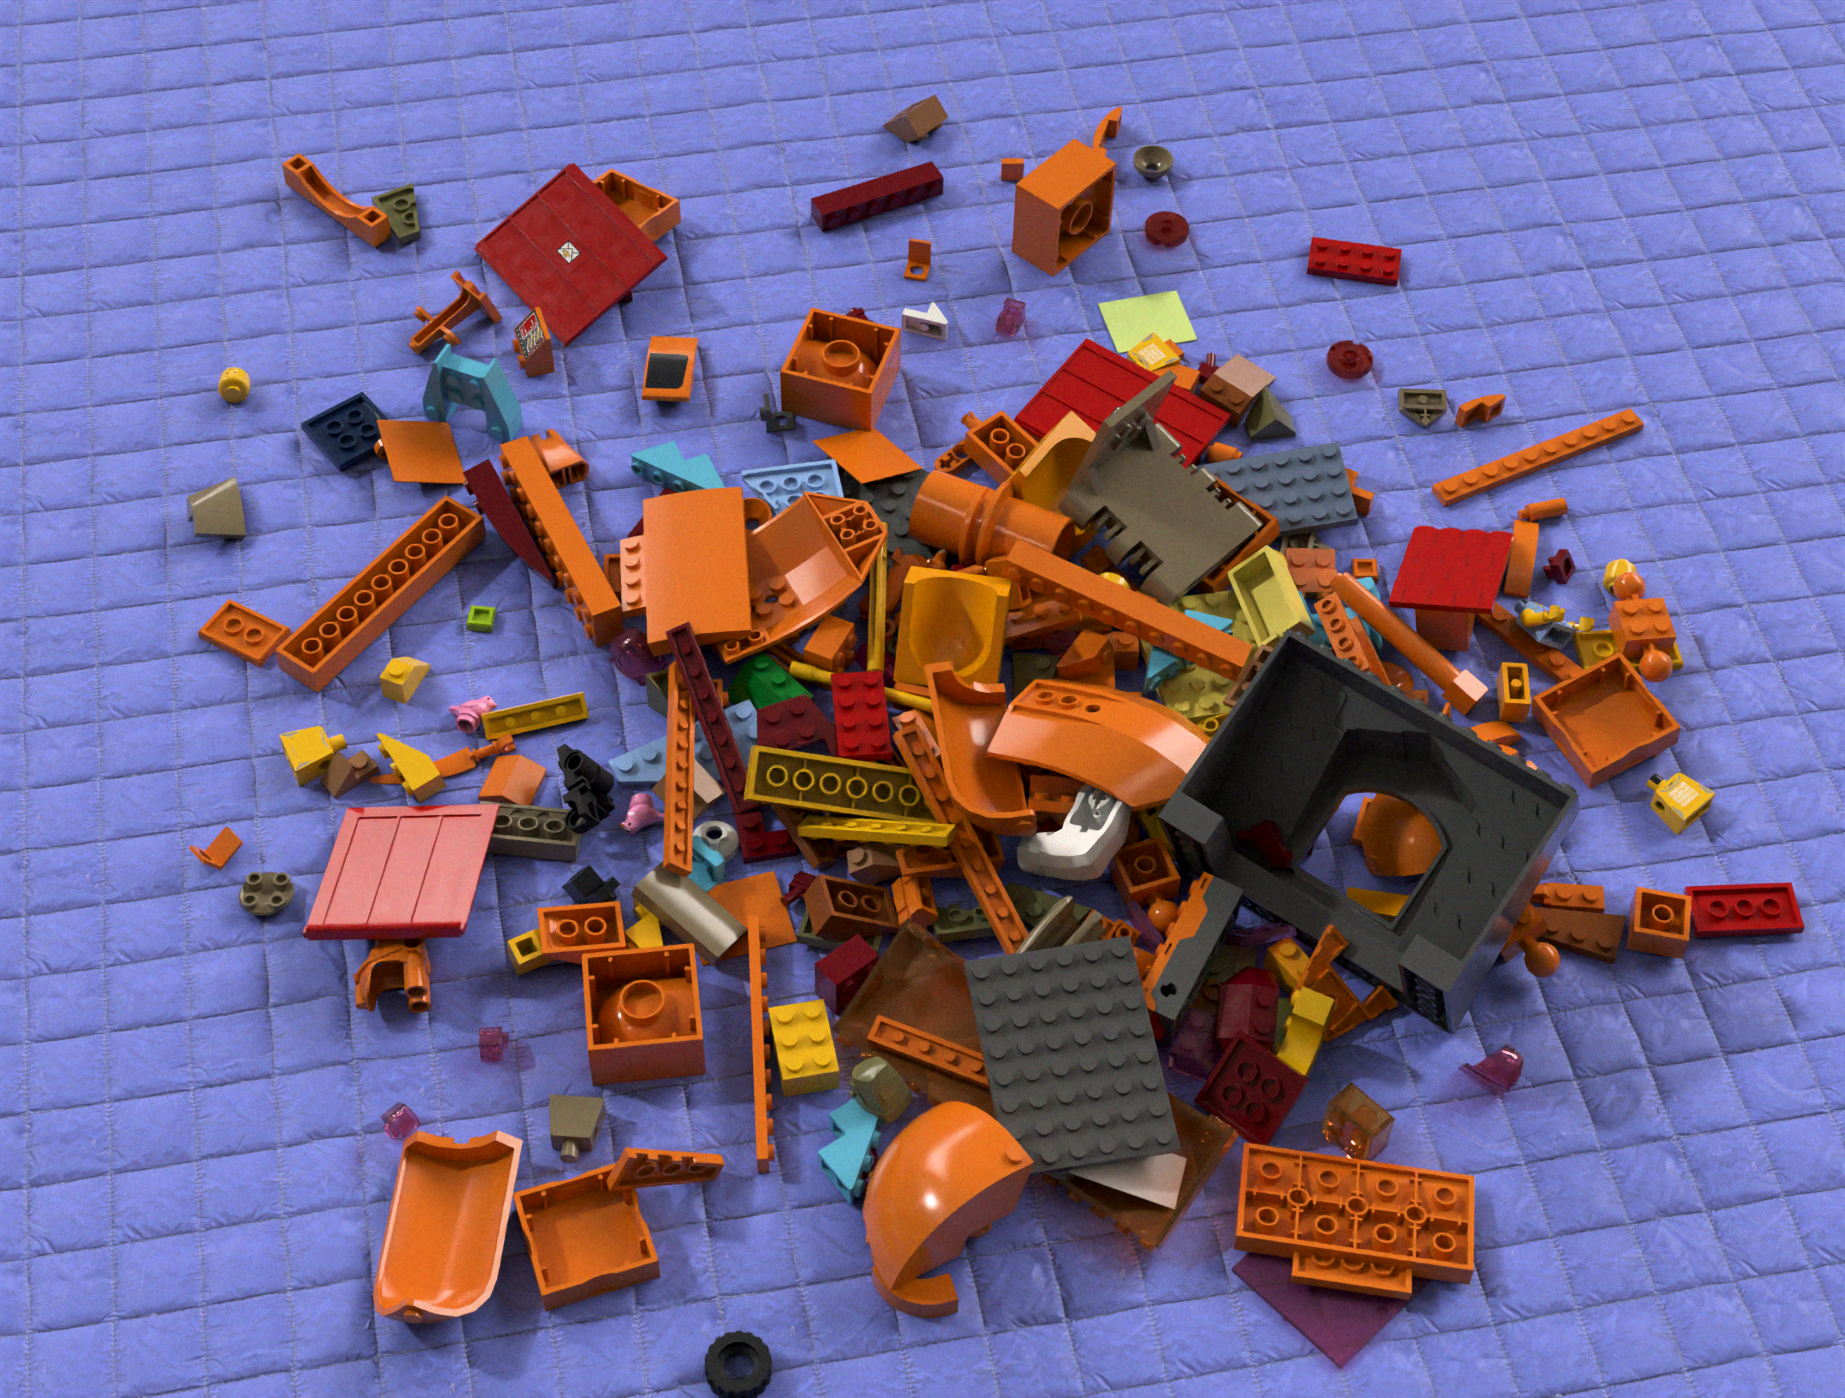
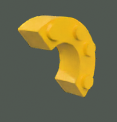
(1305, 1029)

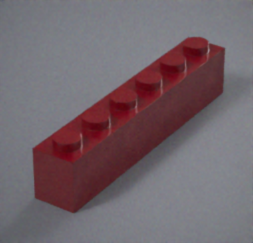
(877, 196)

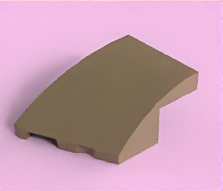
(217, 511)

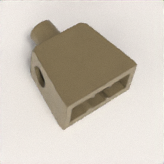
(575, 1124)

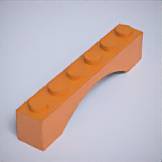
(364, 221)

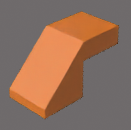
(1362, 498)

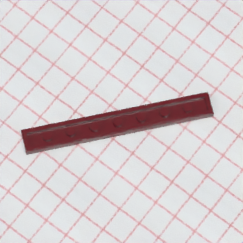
(711, 715)

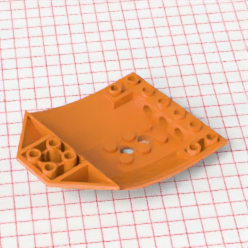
(810, 562)
(1125, 748)

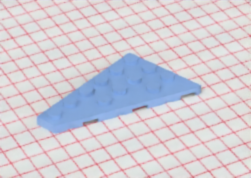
(785, 484)
(648, 763)

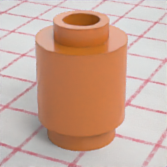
(1221, 452)

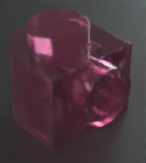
(1060, 642)
(492, 1043)
(400, 1121)

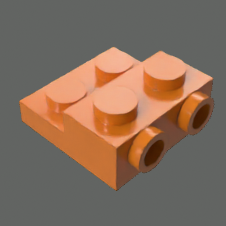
(1311, 570)

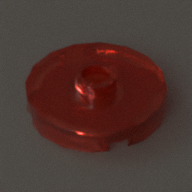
(1166, 229)
(1349, 359)

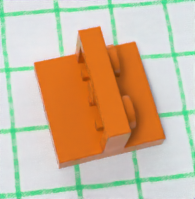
(1052, 796)

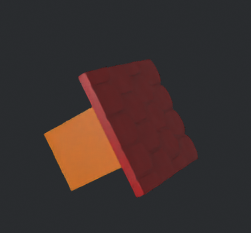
(1449, 580)

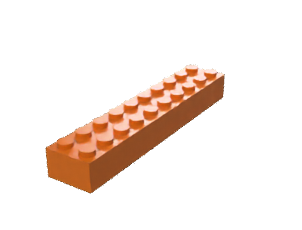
(561, 541)
(380, 593)

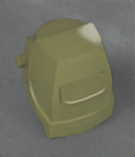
(879, 1089)

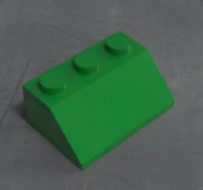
(764, 683)

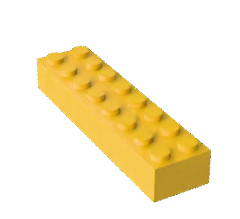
(834, 786)

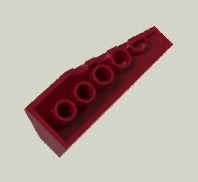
(504, 517)

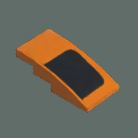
(670, 369)

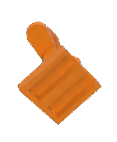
(466, 304)

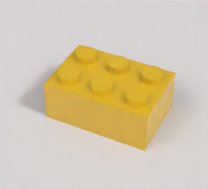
(803, 1048)

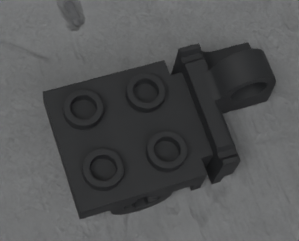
(587, 789)

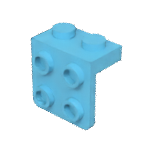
(707, 865)

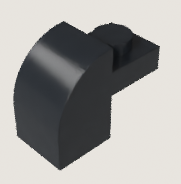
(589, 888)

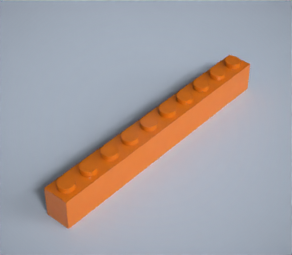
(1126, 610)

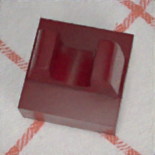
(1560, 566)

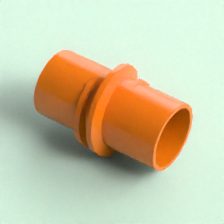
(984, 521)

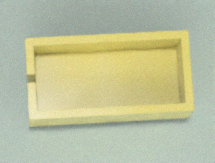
(1269, 597)

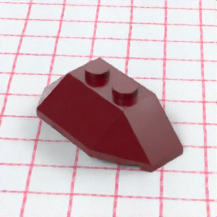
(1248, 1005)

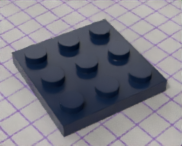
(346, 431)

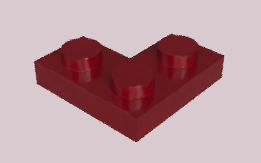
(760, 845)

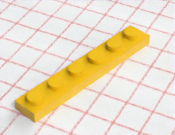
(876, 830)

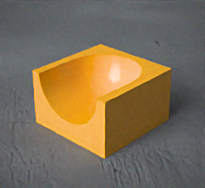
(1050, 468)
(952, 620)

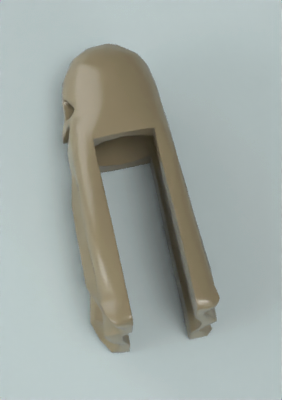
(1058, 927)

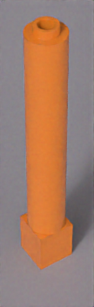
(1459, 687)

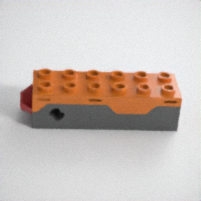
(1189, 953)

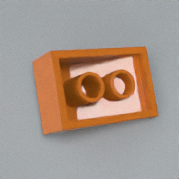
(580, 930)

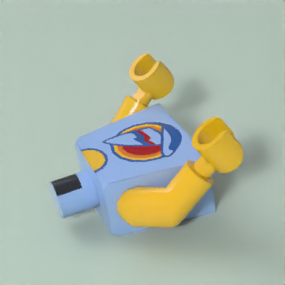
(1548, 624)

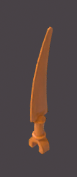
(459, 761)

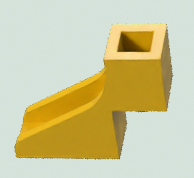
(646, 931)

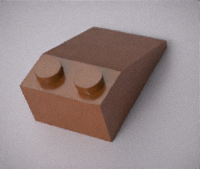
(1236, 387)
(849, 908)

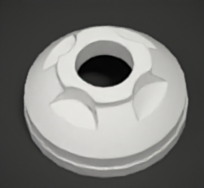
(726, 845)

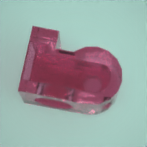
(1011, 317)

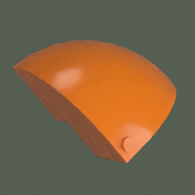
(937, 1186)

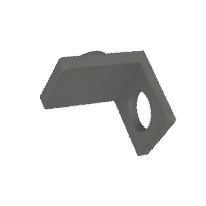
(769, 418)

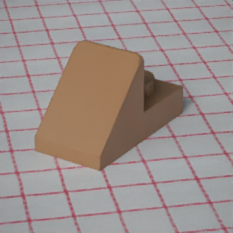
(348, 773)

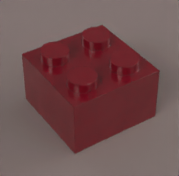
(844, 972)

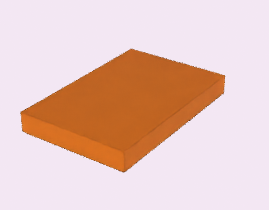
(244, 633)

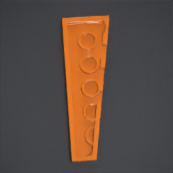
(1040, 619)

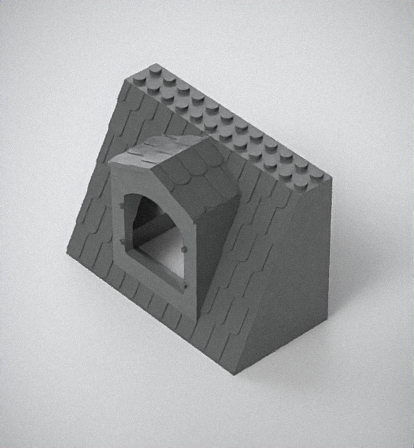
(1325, 731)

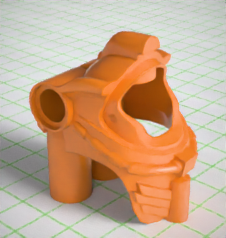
(403, 965)

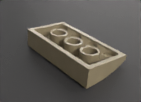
(534, 833)
(689, 913)

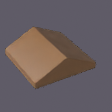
(706, 790)

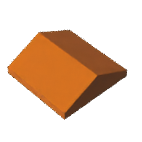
(513, 780)

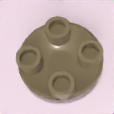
(266, 893)

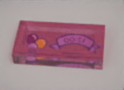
(1143, 924)

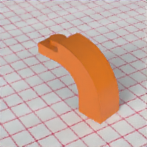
(919, 1297)

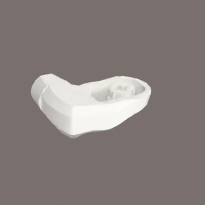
(1085, 843)

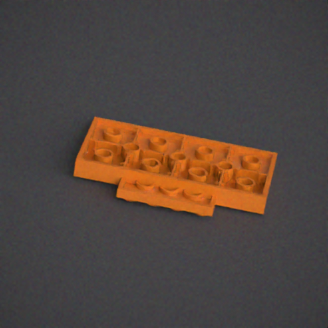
(689, 567)
(1355, 1220)

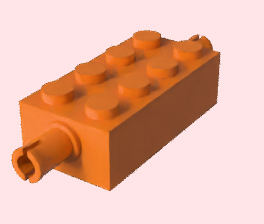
(996, 444)

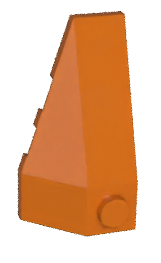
(941, 862)

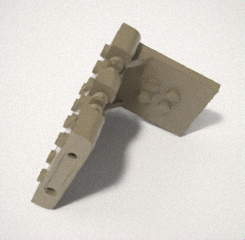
(1154, 501)

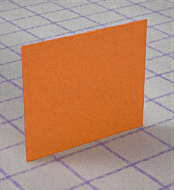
(421, 452)
(867, 455)
(760, 897)

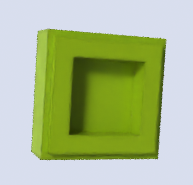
(481, 618)

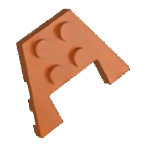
(1325, 980)

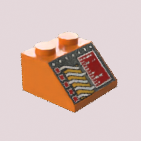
(533, 345)

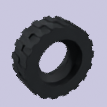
(732, 1344)

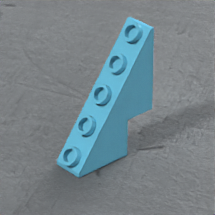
(668, 468)
(1167, 665)
(850, 1155)

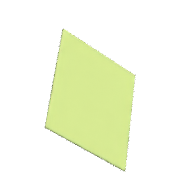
(1137, 317)

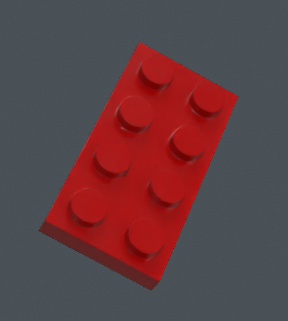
(1354, 261)
(861, 716)
(1744, 909)

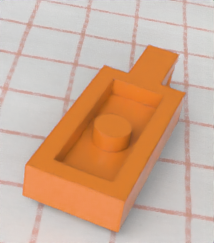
(1570, 897)

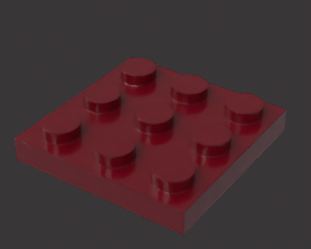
(1252, 1090)

